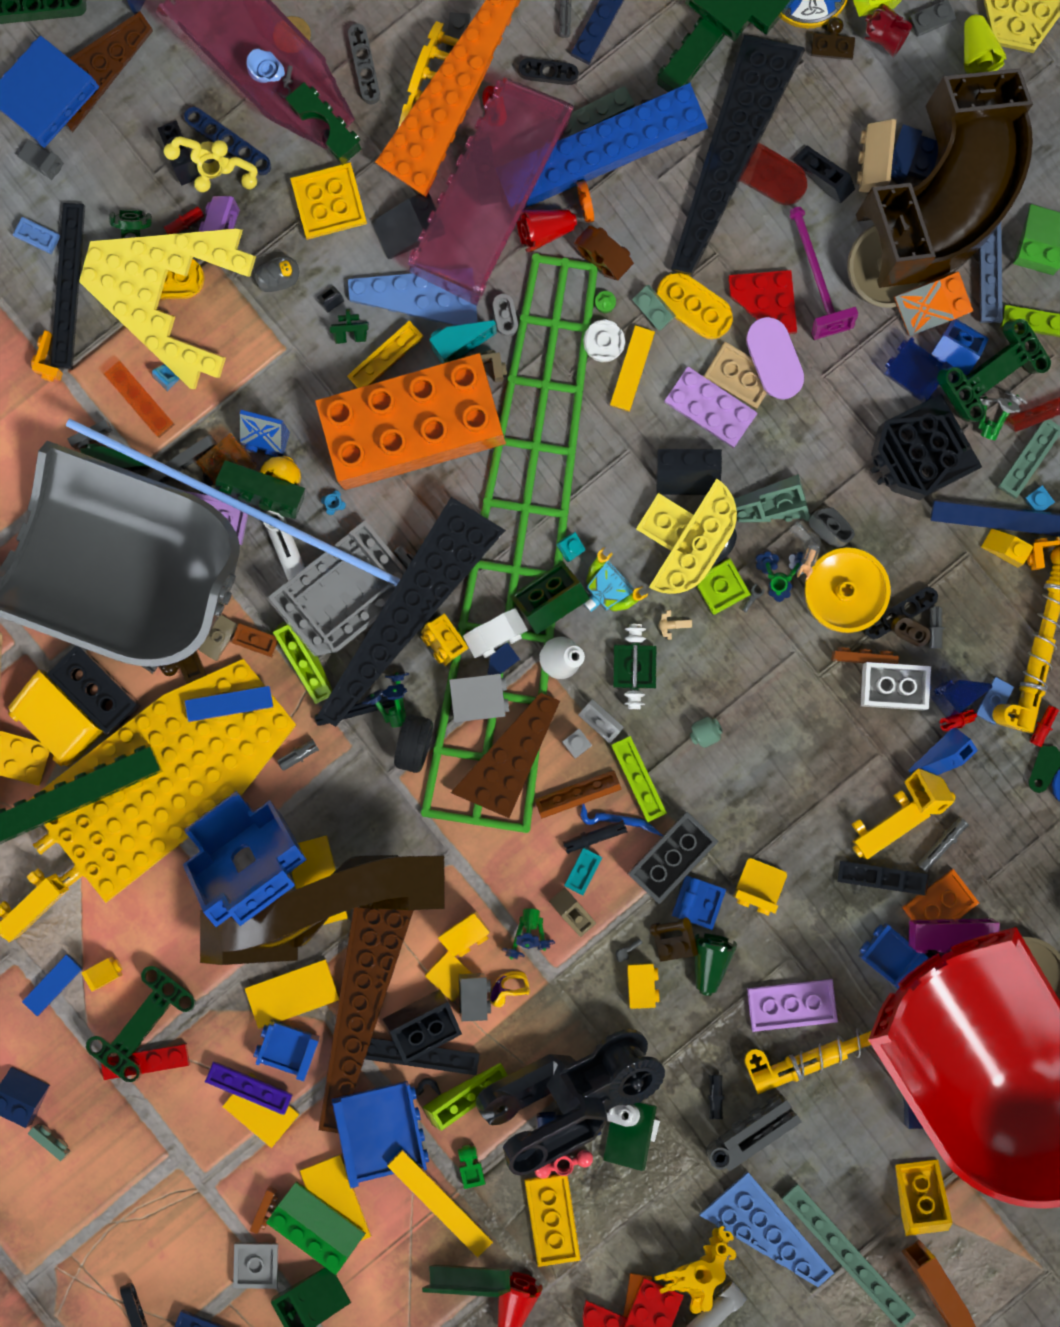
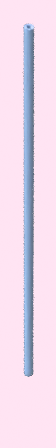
(232, 502)

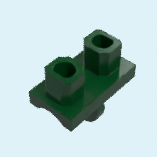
(359, 328)

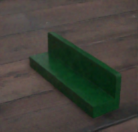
(468, 1281)

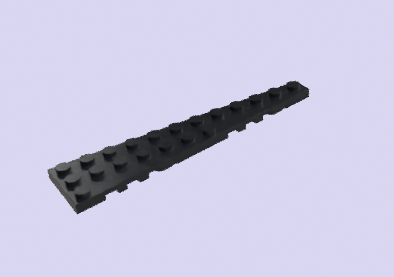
(750, 101)
(439, 566)

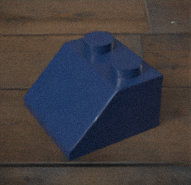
(21, 1097)

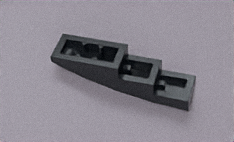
(883, 878)

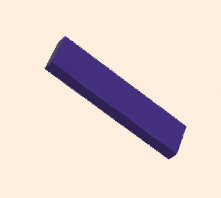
(248, 1088)

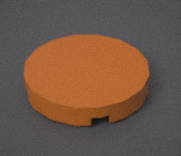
(585, 201)

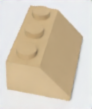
(876, 155)

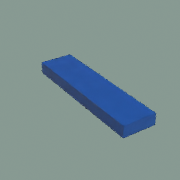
(229, 704)

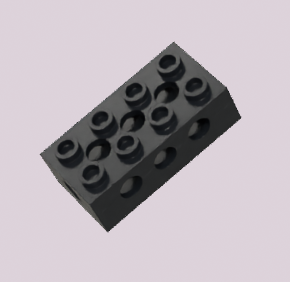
(79, 691)

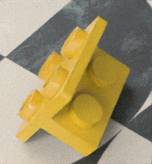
(443, 640)

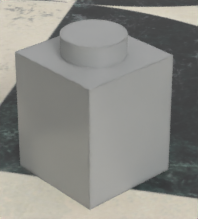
(577, 743)

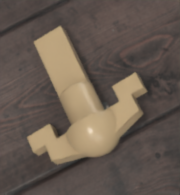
(674, 624)

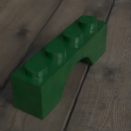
(307, 105)

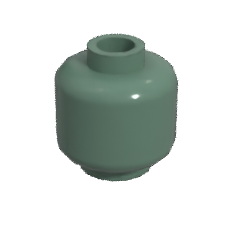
(706, 732)

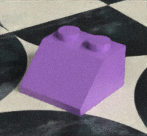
(221, 214)

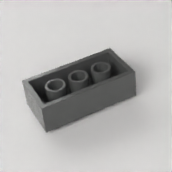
(672, 857)

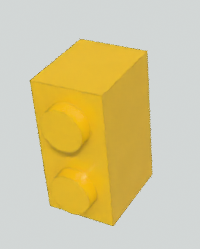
(642, 985)

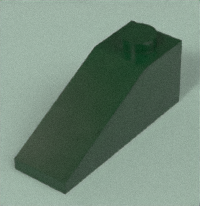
(113, 457)

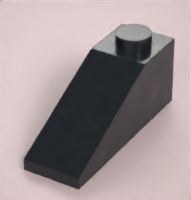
(826, 174)

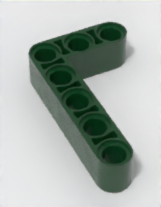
(42, 12)

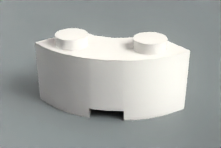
(495, 633)

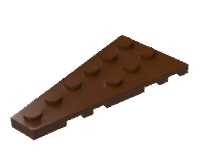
(108, 57)
(504, 769)

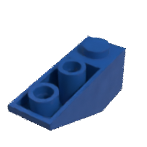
(946, 754)

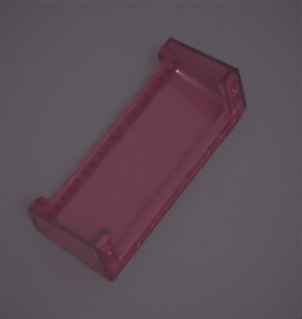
(489, 189)

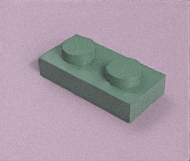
(654, 307)
(55, 1146)

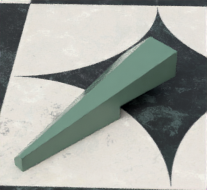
(776, 501)

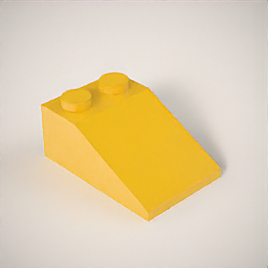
(464, 934)
(922, 1198)

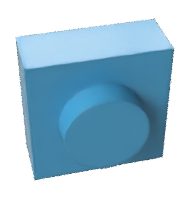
(1039, 499)

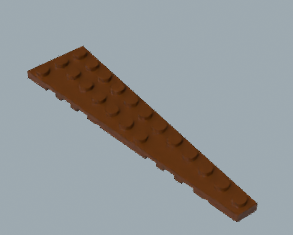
(368, 969)

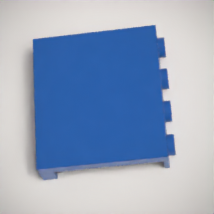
(44, 91)
(376, 1128)

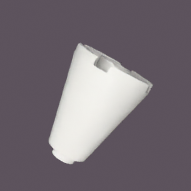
(561, 657)

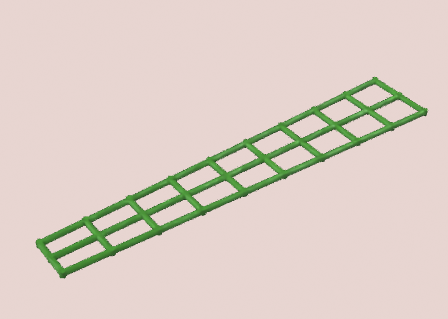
(525, 508)

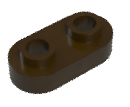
(909, 630)

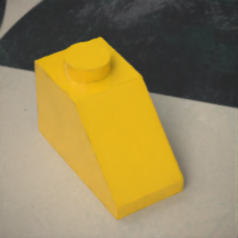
(1007, 547)
(102, 973)

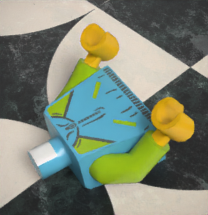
(609, 586)

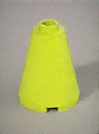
(981, 46)

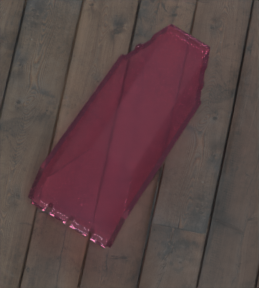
(226, 34)

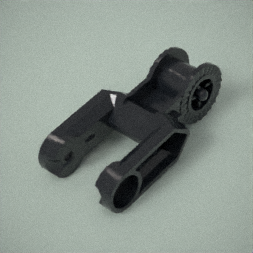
(582, 1090)

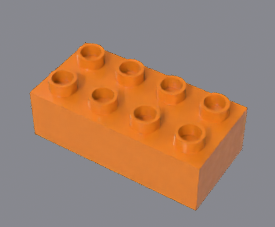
(410, 422)

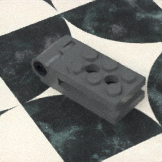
(727, 1144)

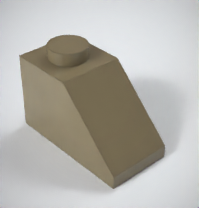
(572, 912)

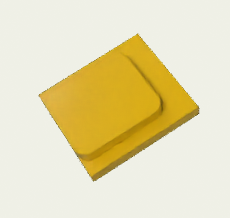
(445, 975)

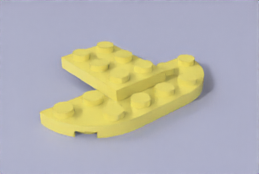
(691, 538)

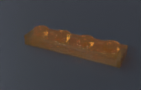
(139, 399)

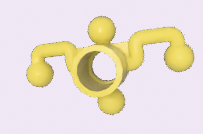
(221, 165)

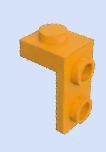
(48, 373)
(1036, 556)

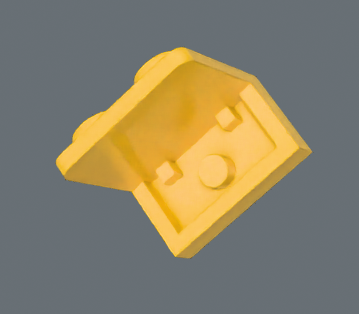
(760, 886)

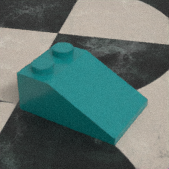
(460, 339)

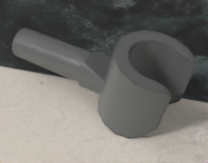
(752, 598)
(622, 955)

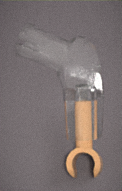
(811, 547)

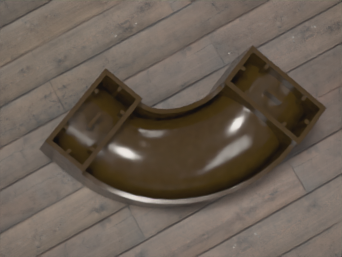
(974, 183)
(298, 915)

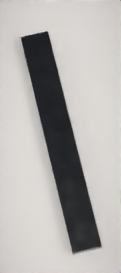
(67, 286)

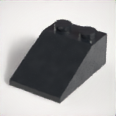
(403, 224)

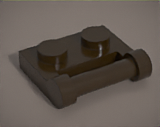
(674, 947)

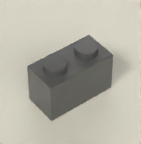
(473, 997)

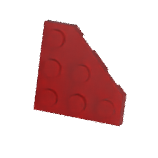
(766, 296)

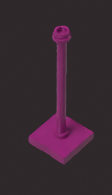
(834, 321)

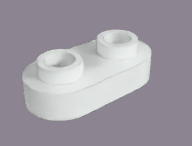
(617, 1113)

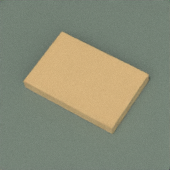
(736, 375)

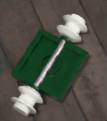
(634, 666)

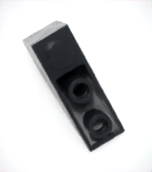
(183, 166)

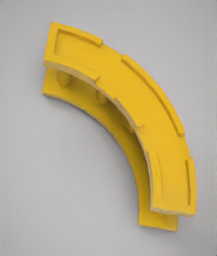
(421, 69)

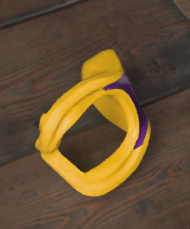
(498, 991)

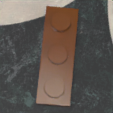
(864, 656)

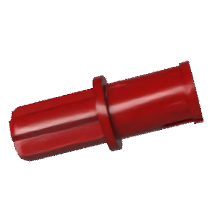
(184, 221)
(958, 720)
(1044, 726)

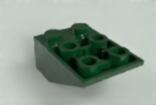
(311, 1300)

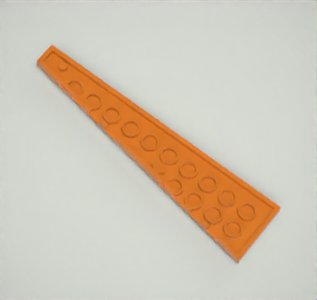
(433, 120)

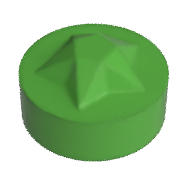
(605, 301)

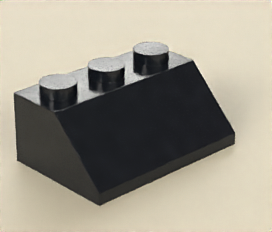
(687, 471)
(422, 1026)

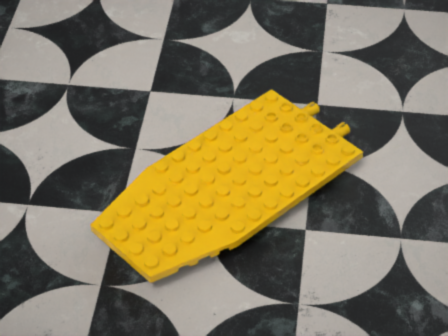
(201, 767)

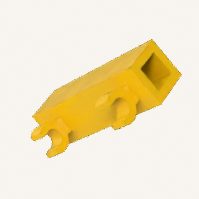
(887, 830)
(31, 908)

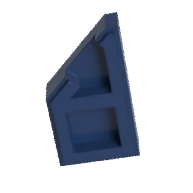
(502, 660)

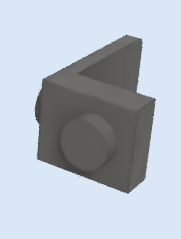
(46, 163)

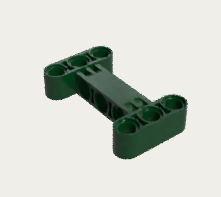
(994, 370)
(140, 1024)

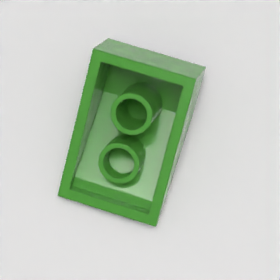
(1040, 241)

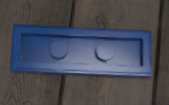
(52, 985)

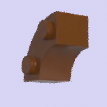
(603, 252)

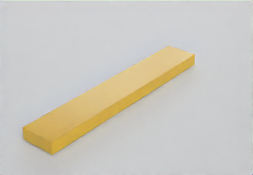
(439, 1203)

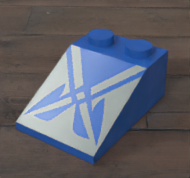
(263, 434)

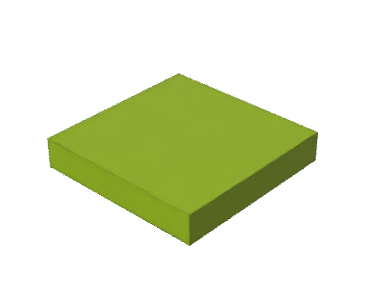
(722, 587)

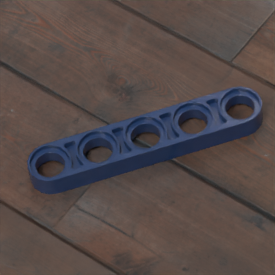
(221, 133)

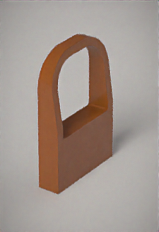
(938, 1286)

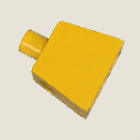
(929, 792)

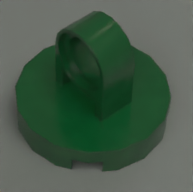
(130, 221)

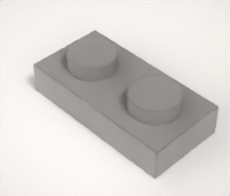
(601, 721)

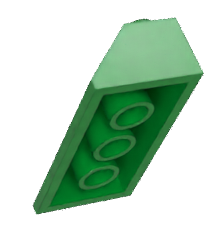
(315, 1228)

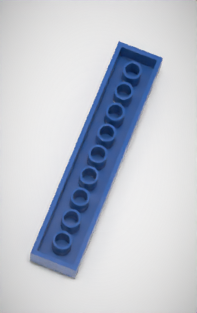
(620, 141)

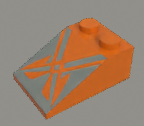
(933, 303)

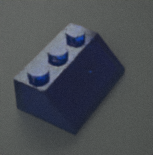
(958, 695)

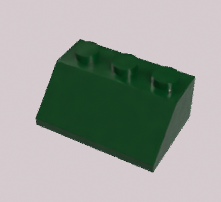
(550, 597)

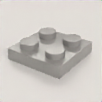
(255, 1265)

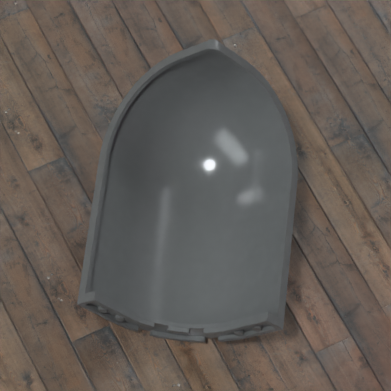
(118, 562)

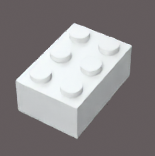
(895, 686)

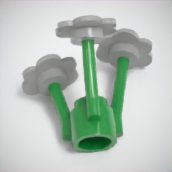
(992, 428)

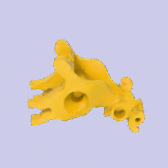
(703, 1275)

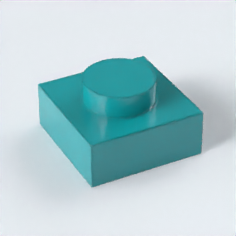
(571, 546)

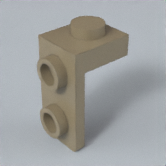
(498, 367)

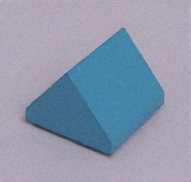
(164, 377)

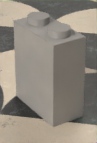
(478, 697)

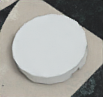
(604, 341)

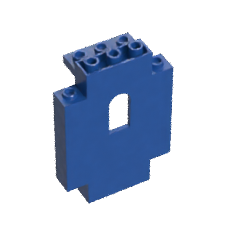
(219, 838)

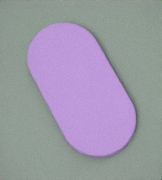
(775, 358)

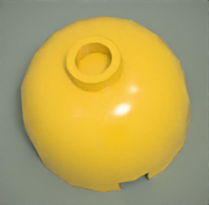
(283, 469)

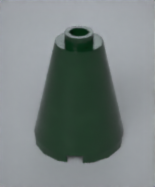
(712, 961)

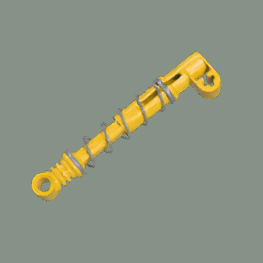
(1040, 657)
(825, 1054)

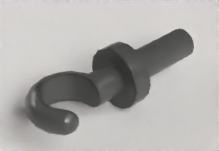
(287, 81)

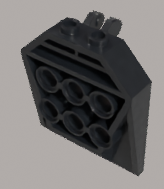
(903, 471)

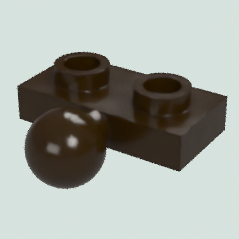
(833, 45)
(191, 668)

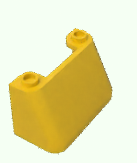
(54, 719)

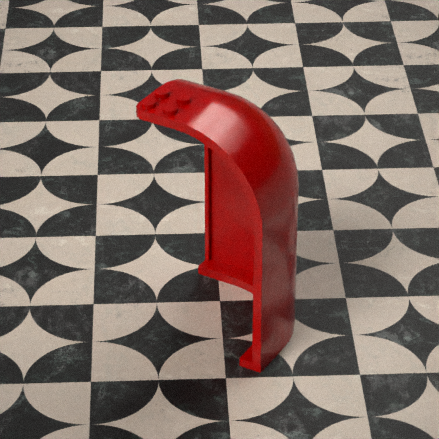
(980, 1064)

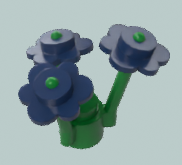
(530, 920)

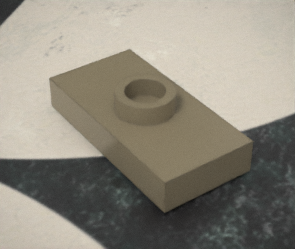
(218, 638)

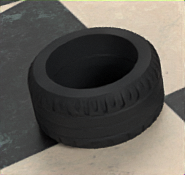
(413, 743)

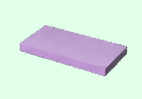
(792, 1005)

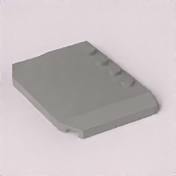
(336, 600)

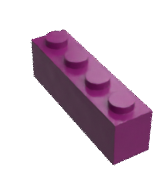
(945, 933)

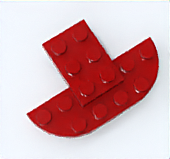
(647, 1310)

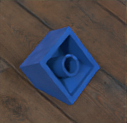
(960, 346)

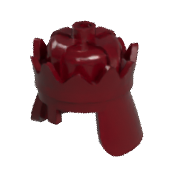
(887, 29)

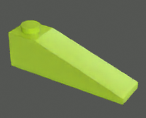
(304, 662)
(460, 1099)

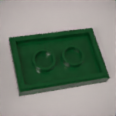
(631, 1144)

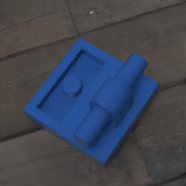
(699, 902)

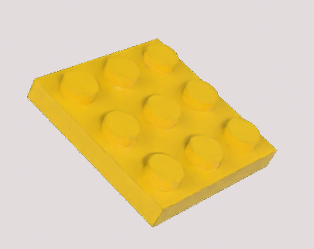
(328, 201)

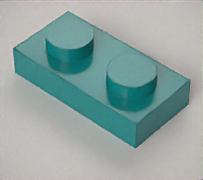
(583, 871)

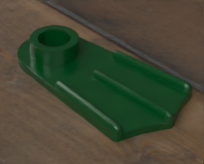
(1045, 767)

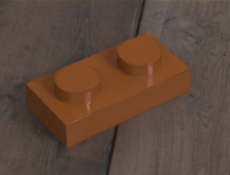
(255, 640)
(269, 1201)

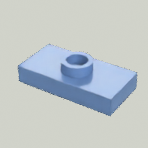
(36, 235)
(996, 695)

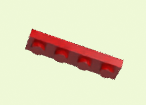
(152, 1060)

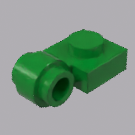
(471, 1173)

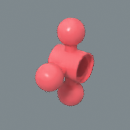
(583, 1159)

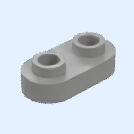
(505, 315)

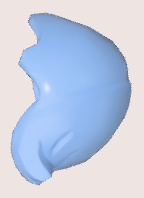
(264, 66)

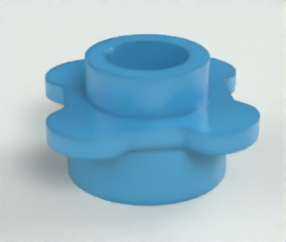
(327, 500)

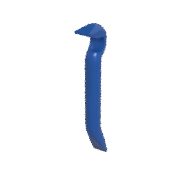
(631, 821)

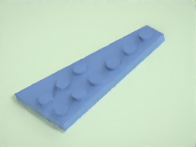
(413, 297)
(762, 1225)

